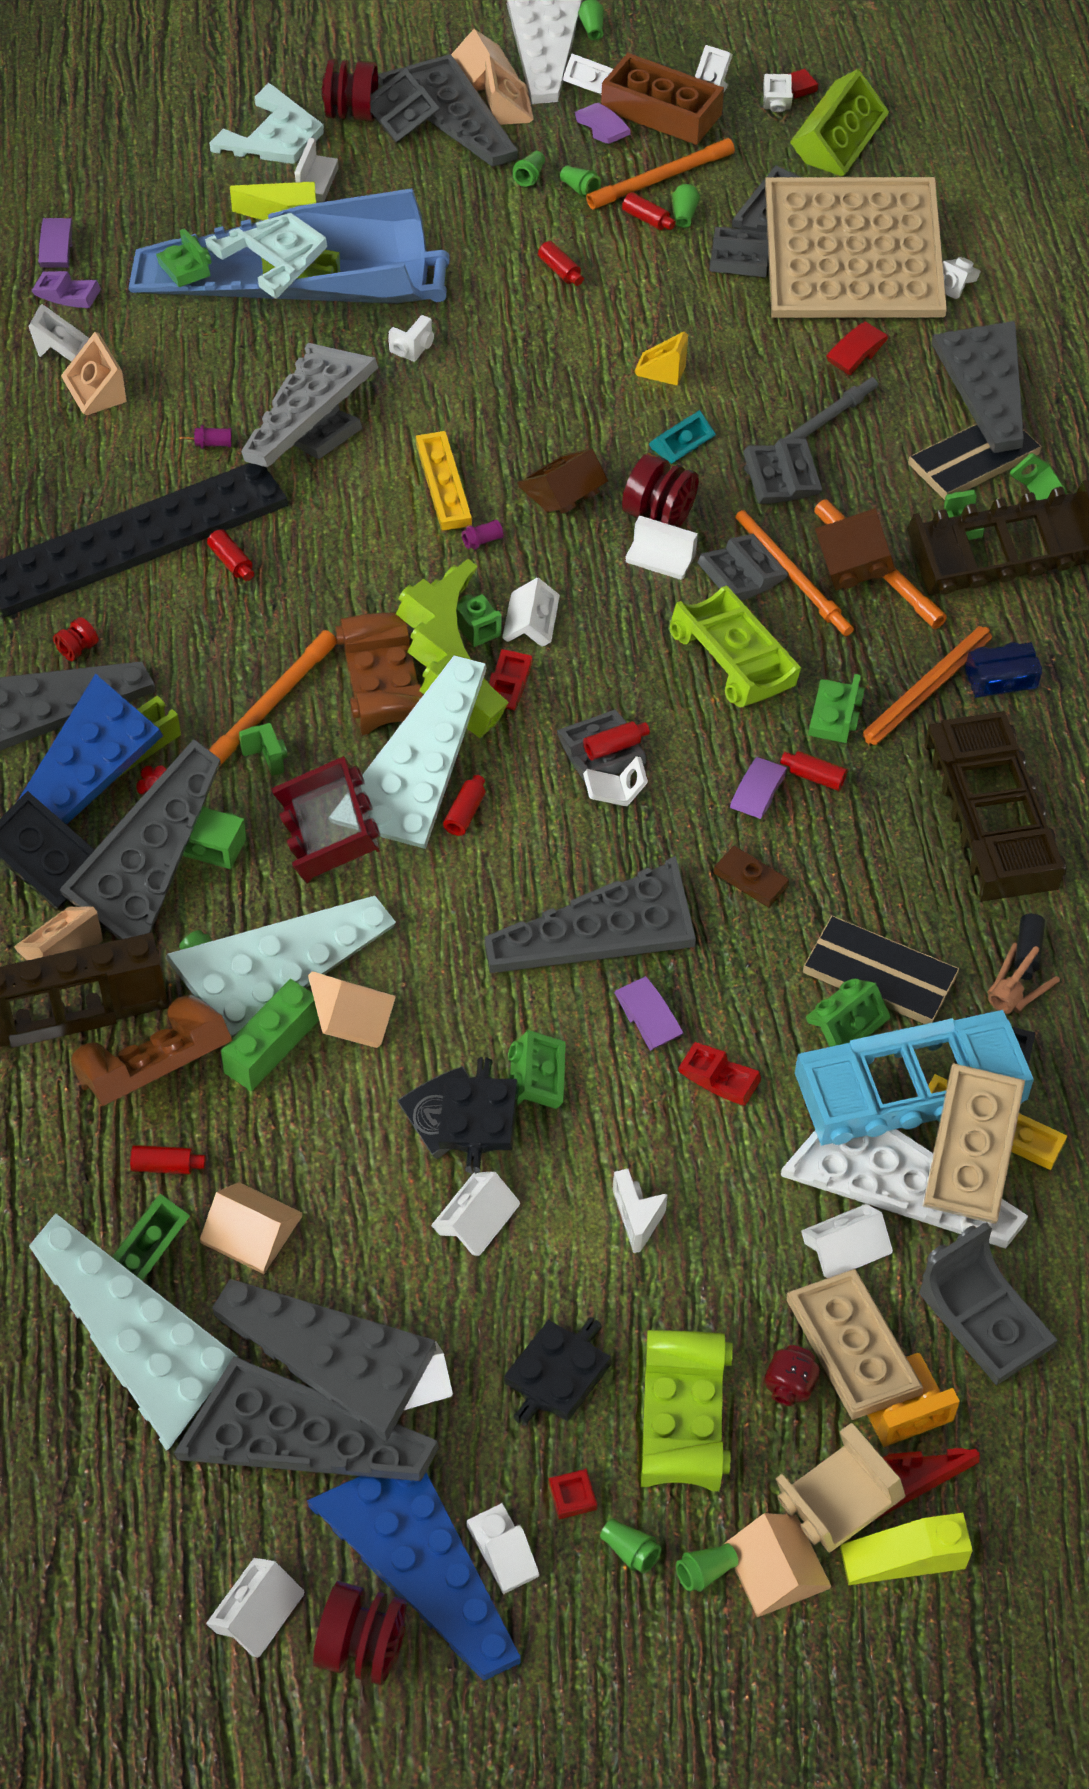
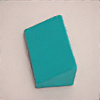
(683, 437)

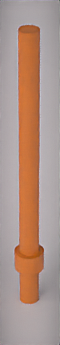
(827, 609)

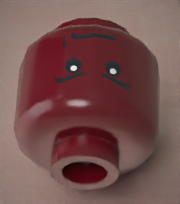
(792, 1375)

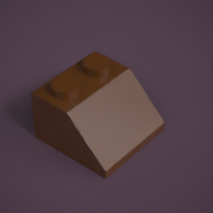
(565, 481)
(855, 549)

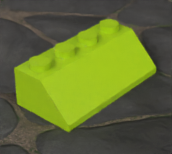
(840, 125)

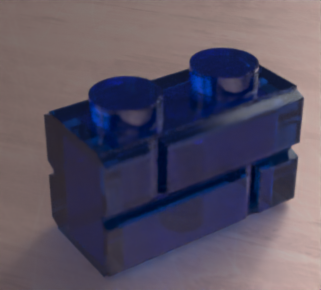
(1003, 669)

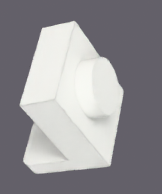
(777, 92)
(957, 274)
(414, 341)

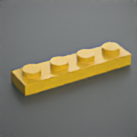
(443, 481)
(1031, 1139)

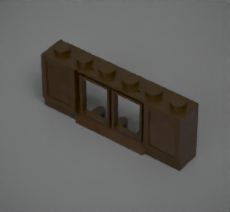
(948, 559)
(1010, 859)
(127, 979)

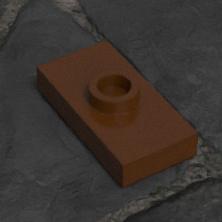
(751, 876)

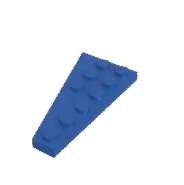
(91, 751)
(418, 1553)

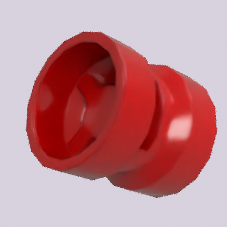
(75, 639)

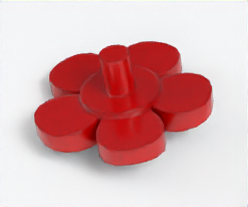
(151, 776)

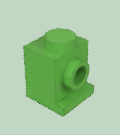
(475, 613)

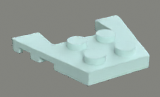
(279, 137)
(282, 242)

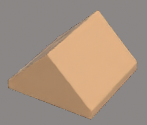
(472, 54)
(506, 95)
(95, 377)
(65, 932)
(351, 1009)
(248, 1226)
(777, 1563)

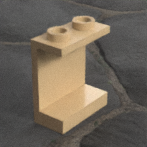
(842, 1492)

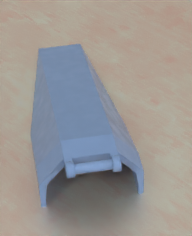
(377, 244)

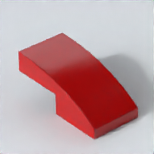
(856, 346)
(511, 676)
(714, 1072)

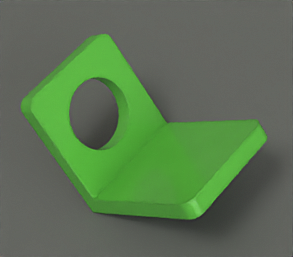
(1040, 480)

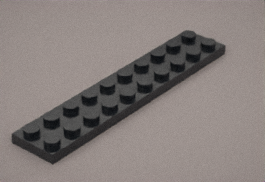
(136, 536)

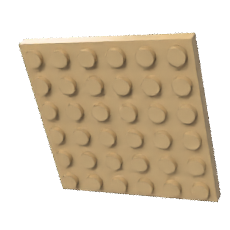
(854, 247)

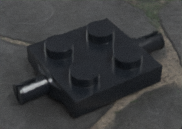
(478, 1114)
(557, 1370)

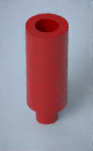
(647, 212)
(560, 263)
(230, 555)
(614, 739)
(815, 769)
(465, 806)
(165, 1160)

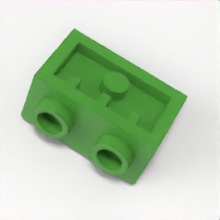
(185, 262)
(834, 709)
(850, 1012)
(539, 1068)

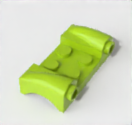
(740, 644)
(684, 1409)

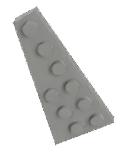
(305, 397)

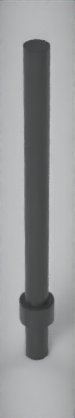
(850, 399)

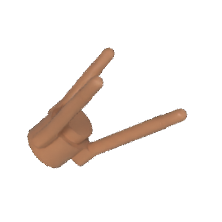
(1008, 993)

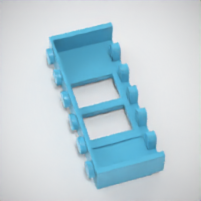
(845, 1098)

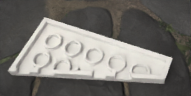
(544, 41)
(890, 1175)

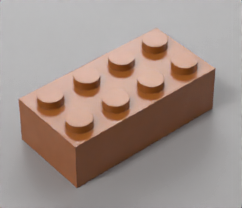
(662, 98)

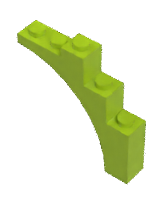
(437, 638)

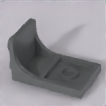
(982, 1306)

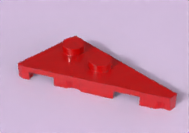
(924, 1473)

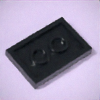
(40, 848)

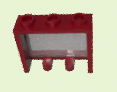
(327, 818)

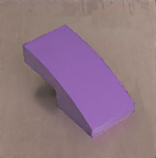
(604, 123)
(55, 242)
(61, 289)
(758, 787)
(650, 1013)

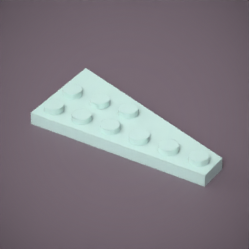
(417, 761)
(249, 968)
(143, 1337)

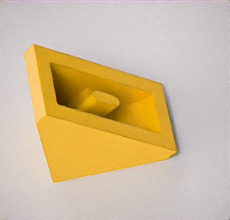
(664, 361)

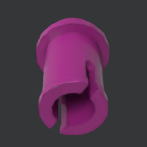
(212, 437)
(481, 534)

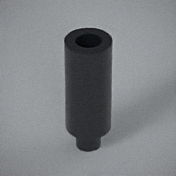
(1030, 935)

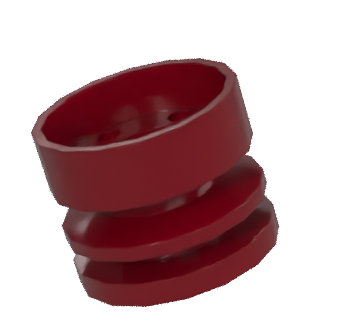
(349, 89)
(660, 491)
(360, 1632)

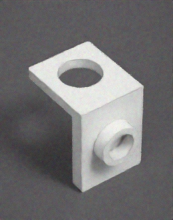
(616, 788)

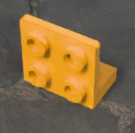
(916, 1414)

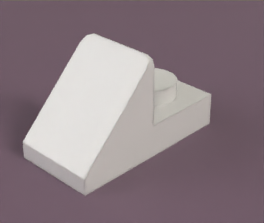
(714, 66)
(54, 332)
(638, 1214)
(503, 1548)

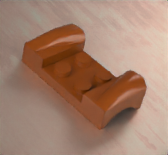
(379, 668)
(194, 1033)

